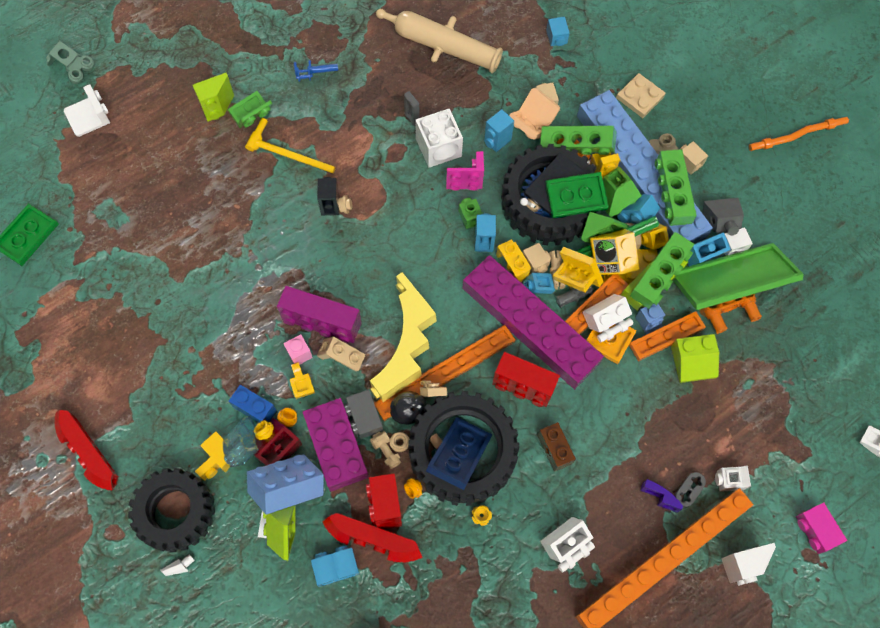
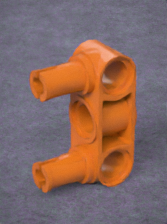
(716, 319)

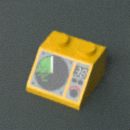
(615, 252)

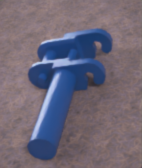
(314, 69)

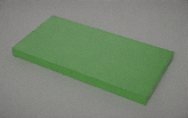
(736, 276)

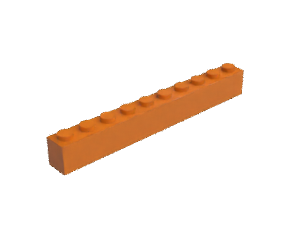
(664, 560)

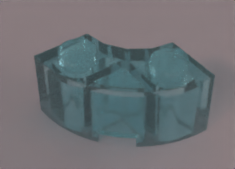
(240, 443)

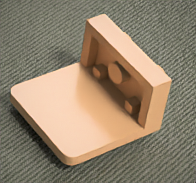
(534, 113)

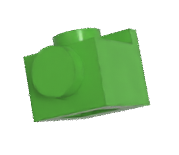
(469, 217)

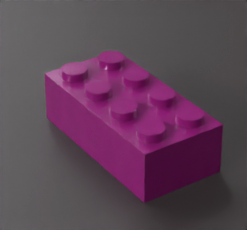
(319, 315)
(335, 444)

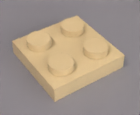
(640, 95)

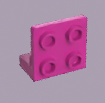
(467, 177)

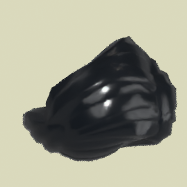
(406, 407)

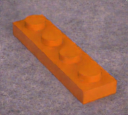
(613, 285)
(666, 336)

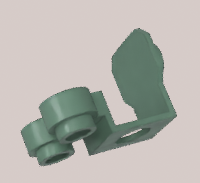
(72, 63)

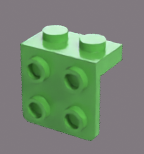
(249, 109)

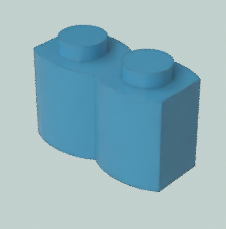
(334, 566)

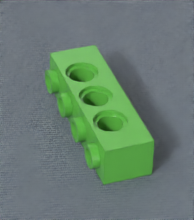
(606, 145)
(674, 161)
(676, 246)

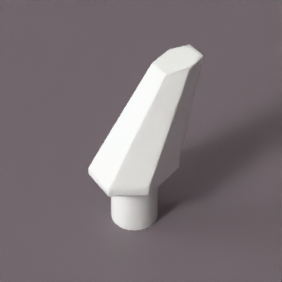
(178, 566)

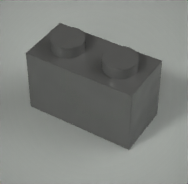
(364, 414)

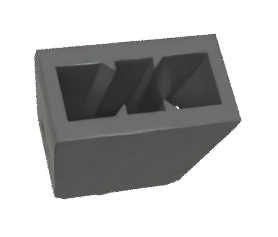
(724, 215)

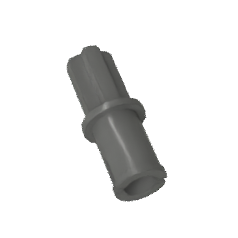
(572, 295)

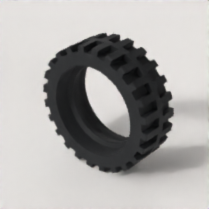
(521, 216)
(470, 406)

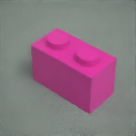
(820, 528)

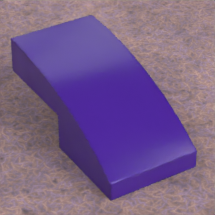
(666, 499)

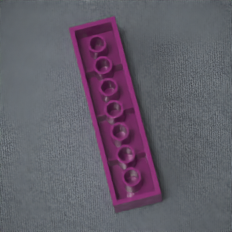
(532, 322)

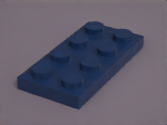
(459, 453)

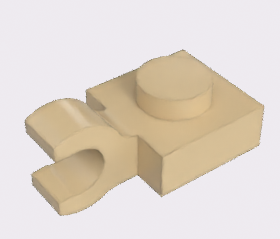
(432, 389)

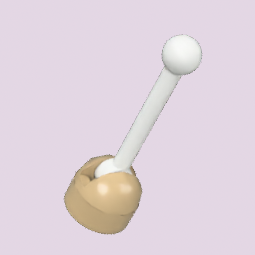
(530, 204)

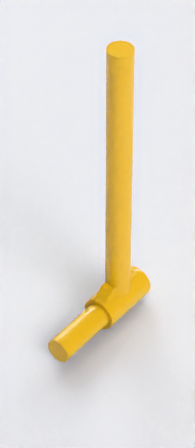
(255, 141)

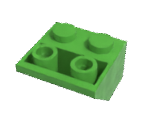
(619, 191)

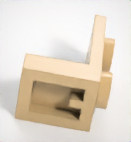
(341, 353)

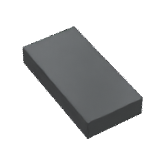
(411, 107)

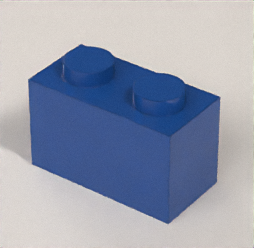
(252, 405)

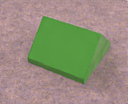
(600, 225)

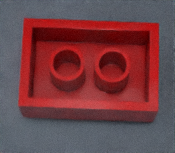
(525, 380)
(384, 497)

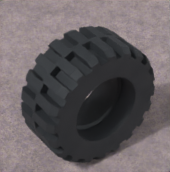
(150, 495)

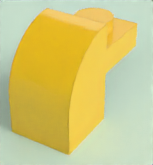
(605, 163)
(214, 448)

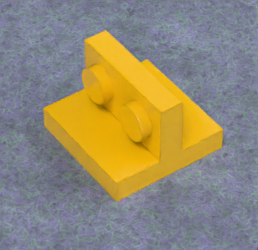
(578, 270)

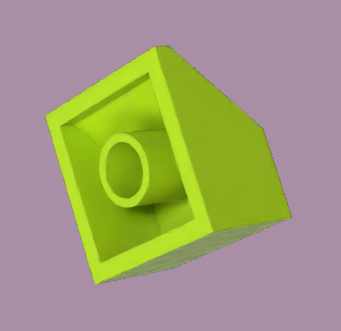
(214, 96)
(696, 358)
(281, 530)

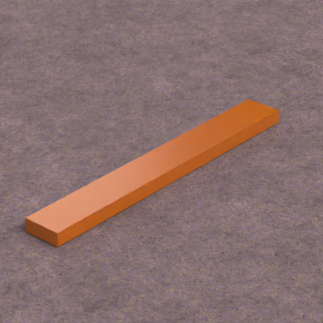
(455, 365)

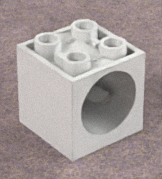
(439, 138)

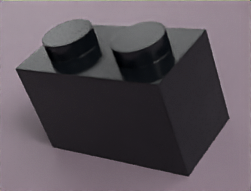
(328, 196)

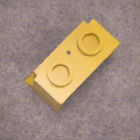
(515, 260)

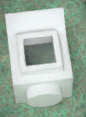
(733, 478)

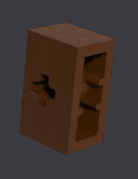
(556, 447)

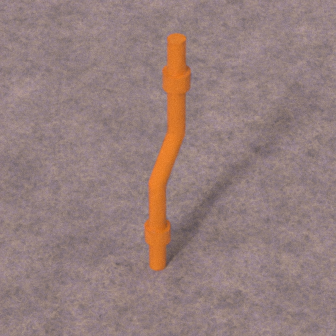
(769, 143)

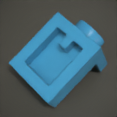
(539, 283)

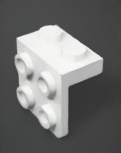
(87, 114)

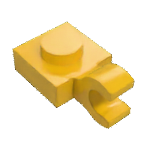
(301, 383)

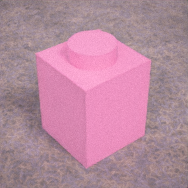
(298, 350)

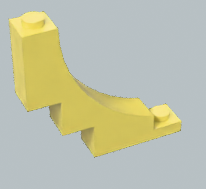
(402, 368)

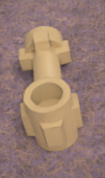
(380, 441)

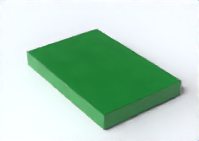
(576, 195)
(26, 234)

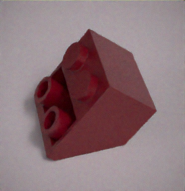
(278, 446)

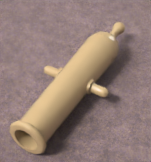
(443, 39)

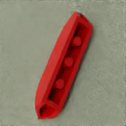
(97, 468)
(346, 528)

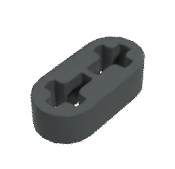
(693, 493)

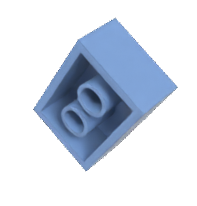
(285, 483)

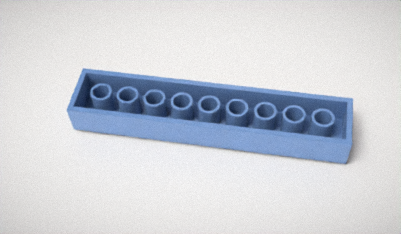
(638, 159)

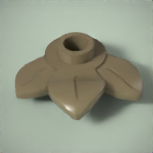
(664, 143)

